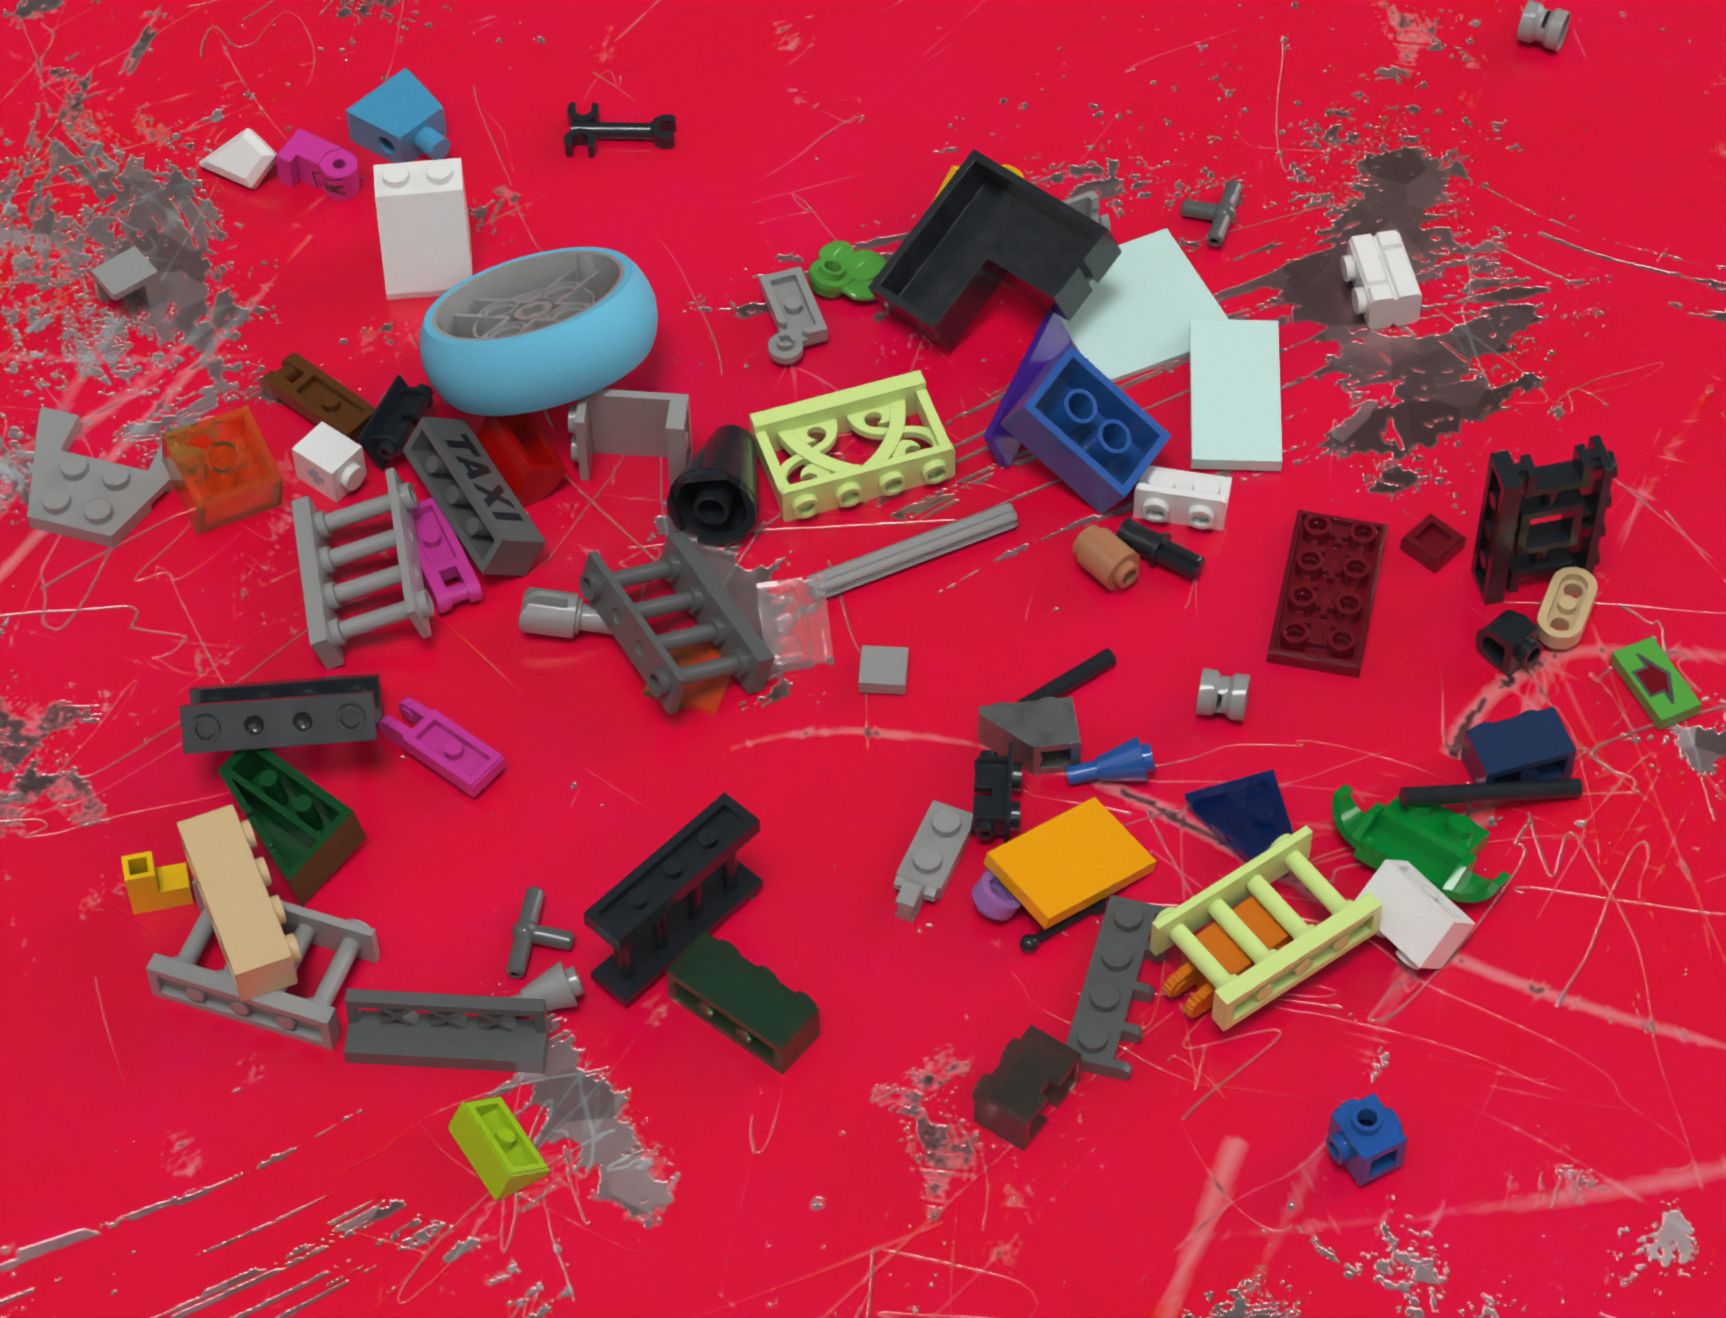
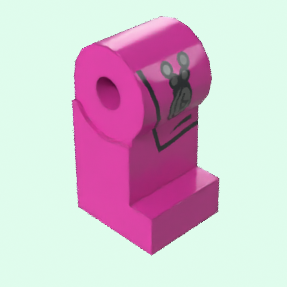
(320, 165)

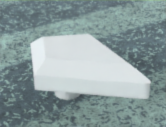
(242, 159)

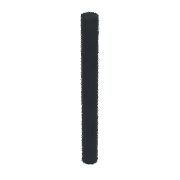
(1490, 792)

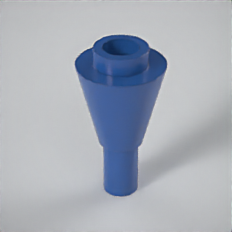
(1122, 763)

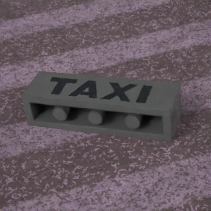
(473, 496)

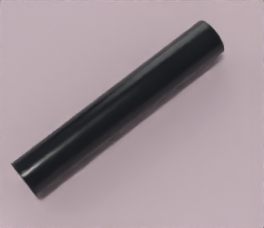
(1074, 677)

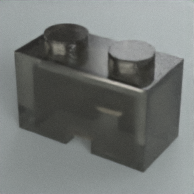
(1028, 1079)

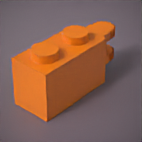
(1226, 953)

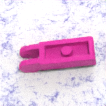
(444, 746)

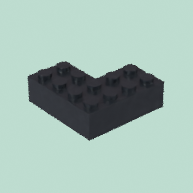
(985, 232)

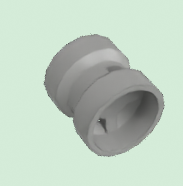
(1543, 25)
(1223, 694)

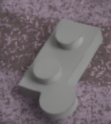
(793, 313)

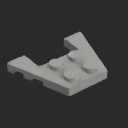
(86, 494)

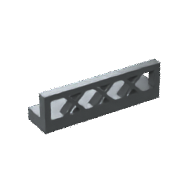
(446, 1035)

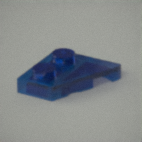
(1243, 813)

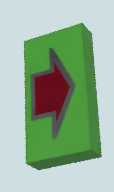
(1655, 683)

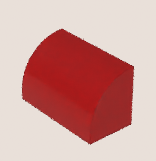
(522, 456)

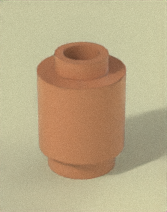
(1106, 557)

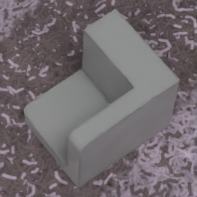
(125, 274)

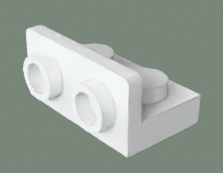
(1182, 498)

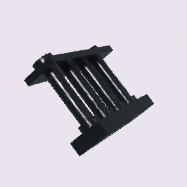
(281, 713)
(674, 898)

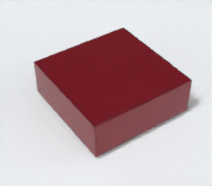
(1432, 543)

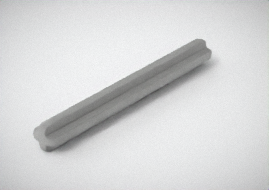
(918, 549)

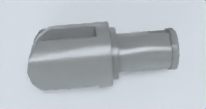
(558, 614)

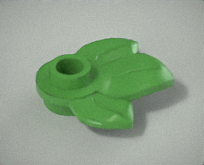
(845, 271)

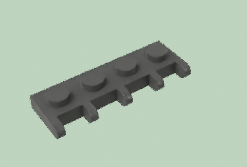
(1112, 986)

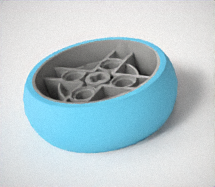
(538, 331)

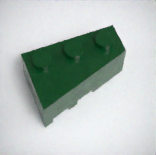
(293, 818)

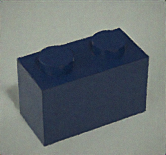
(1519, 749)

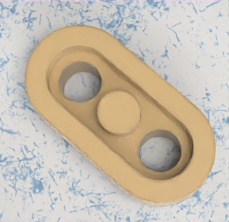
(1564, 611)

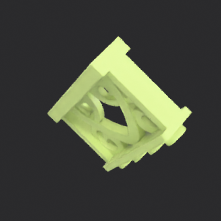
(855, 409)

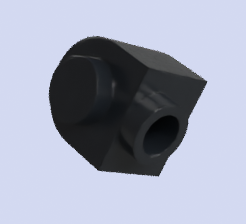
(1509, 642)

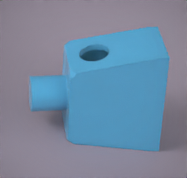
(399, 121)

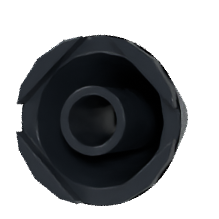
(718, 489)

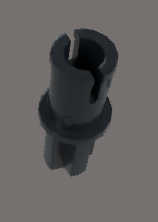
(1160, 549)

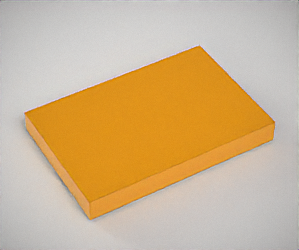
(1069, 862)

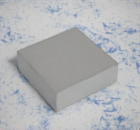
(883, 670)

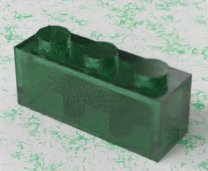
(744, 1002)

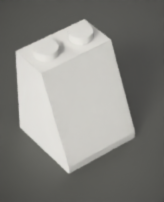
(422, 227)

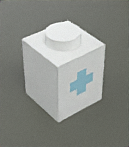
(329, 462)

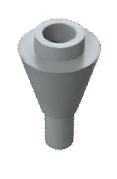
(556, 986)

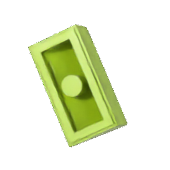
(496, 1146)

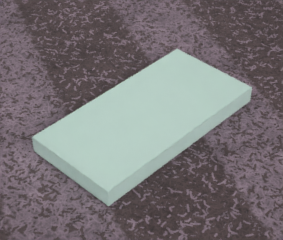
(1235, 395)

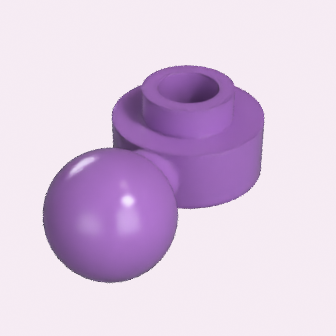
(994, 898)

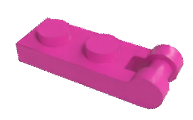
(443, 559)

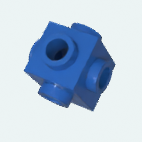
(1366, 1138)

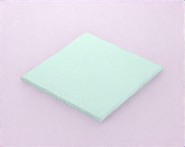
(1141, 309)

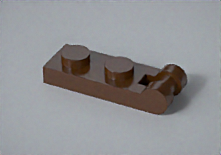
(317, 396)

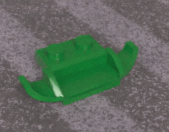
(1426, 836)

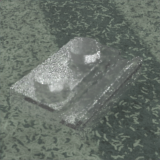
(795, 623)

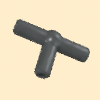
(1221, 214)
(527, 932)

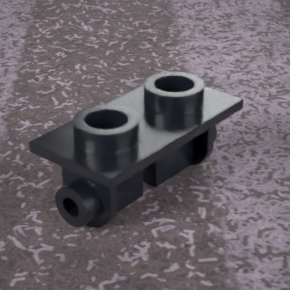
(394, 420)
(998, 777)

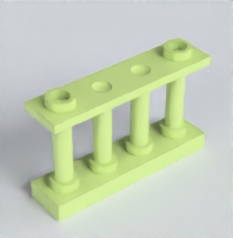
(1273, 969)

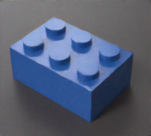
(1086, 429)

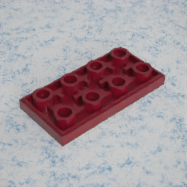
(1327, 594)

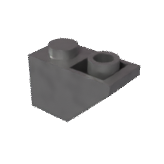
(1041, 730)

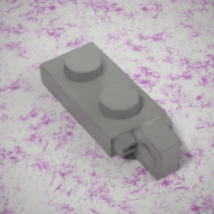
(932, 858)

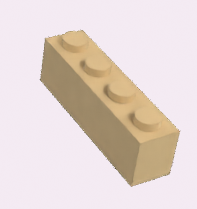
(238, 902)

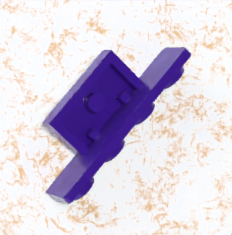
(1047, 343)

